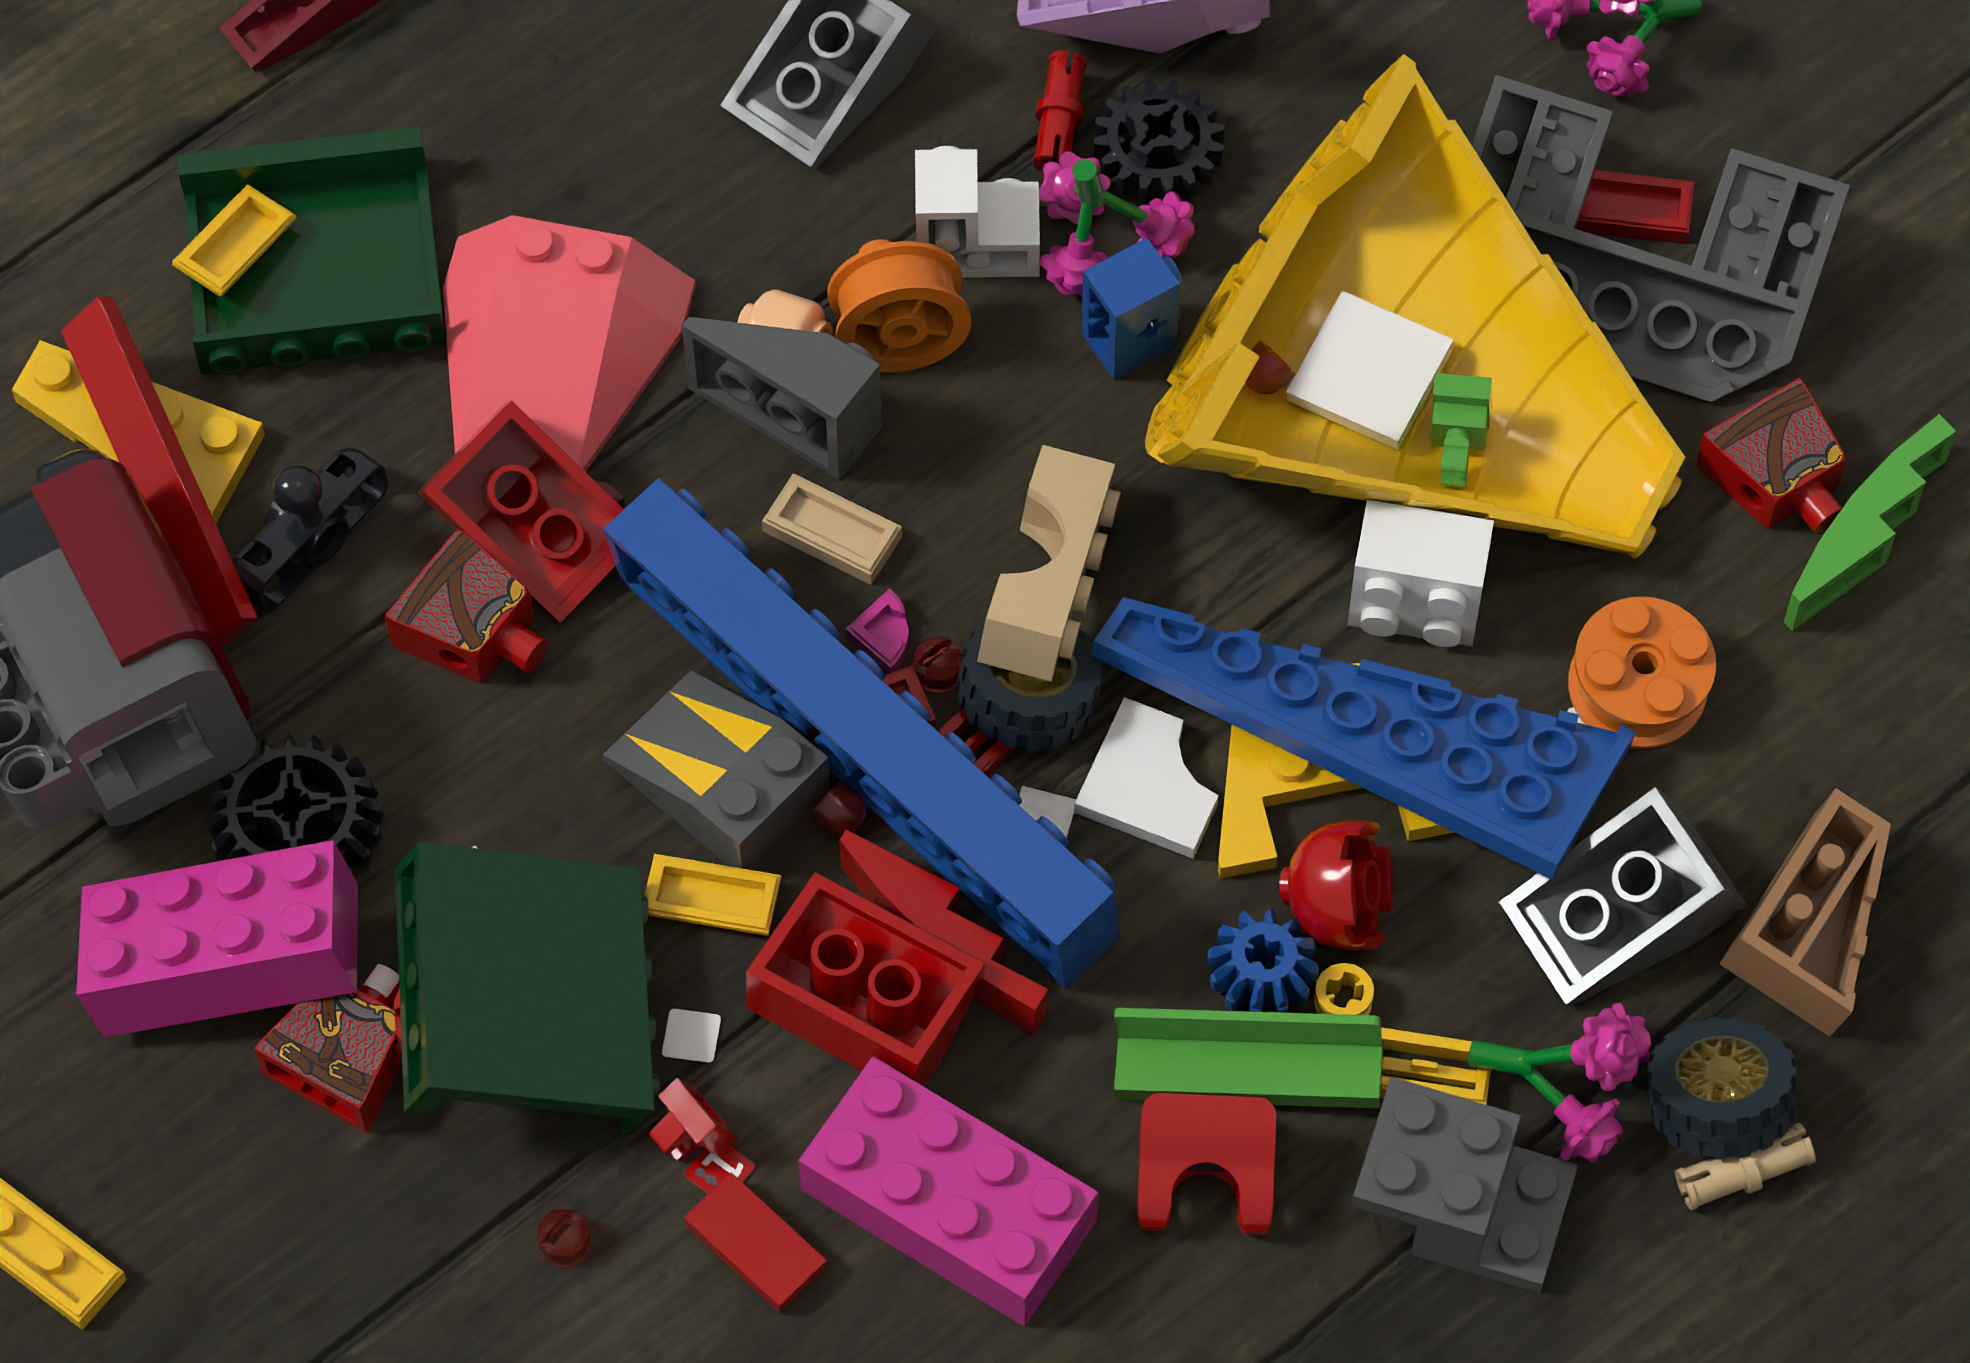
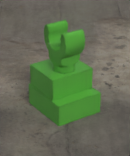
(1460, 422)

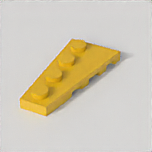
(212, 438)

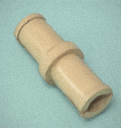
(1721, 1177)

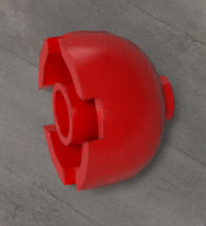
(1340, 885)

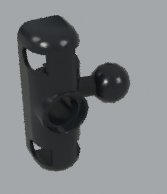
(308, 523)

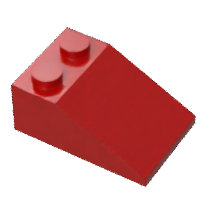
(528, 509)

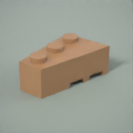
(1814, 916)

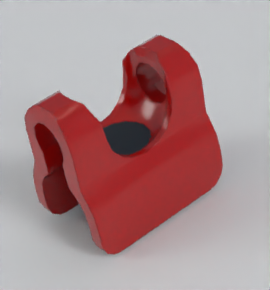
(1212, 1137)

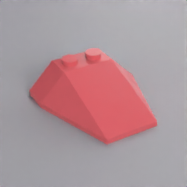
(559, 326)

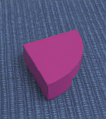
(882, 632)

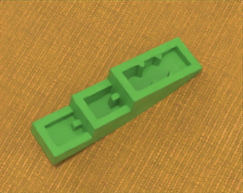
(1863, 530)

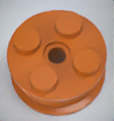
(900, 303)
(1642, 669)

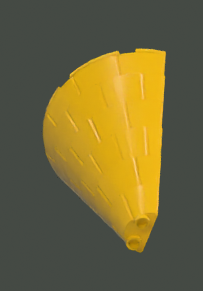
(1420, 228)

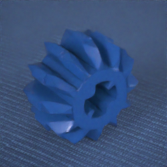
(1277, 949)

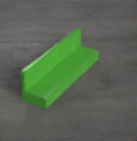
(1250, 1054)

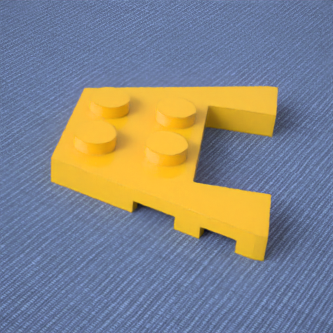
(1270, 776)

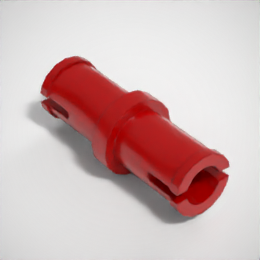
(1059, 108)

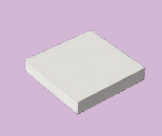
(1370, 370)

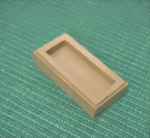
(832, 529)

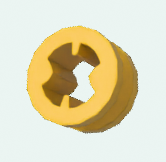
(1332, 981)

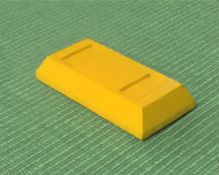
(233, 240)
(712, 894)

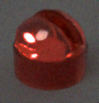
(1269, 372)
(944, 671)
(840, 810)
(571, 1245)

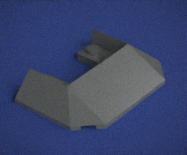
(1667, 321)

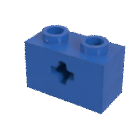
(1131, 308)

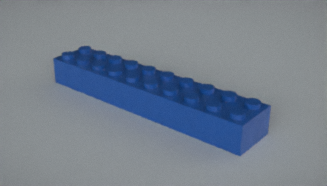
(873, 737)

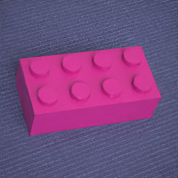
(218, 939)
(948, 1191)

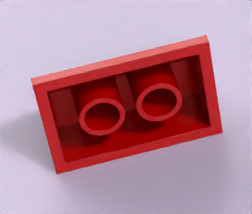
(862, 982)

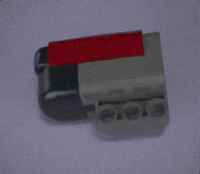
(106, 656)

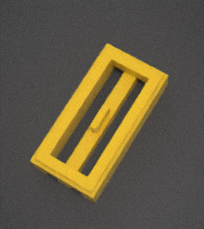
(1427, 1070)

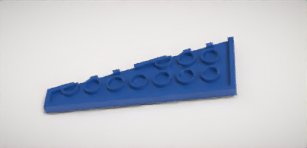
(1455, 758)

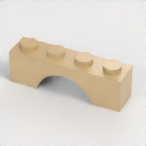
(1033, 609)

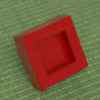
(690, 1123)

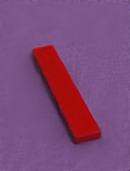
(156, 461)

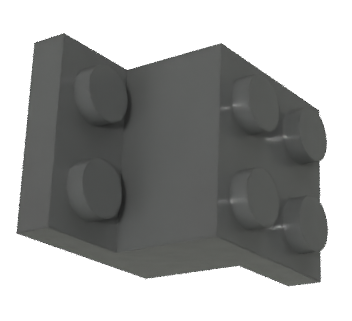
(1464, 1185)

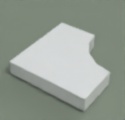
(1144, 785)

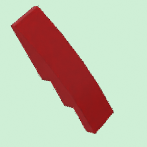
(935, 908)

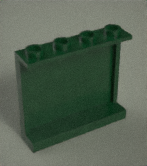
(345, 275)
(524, 983)

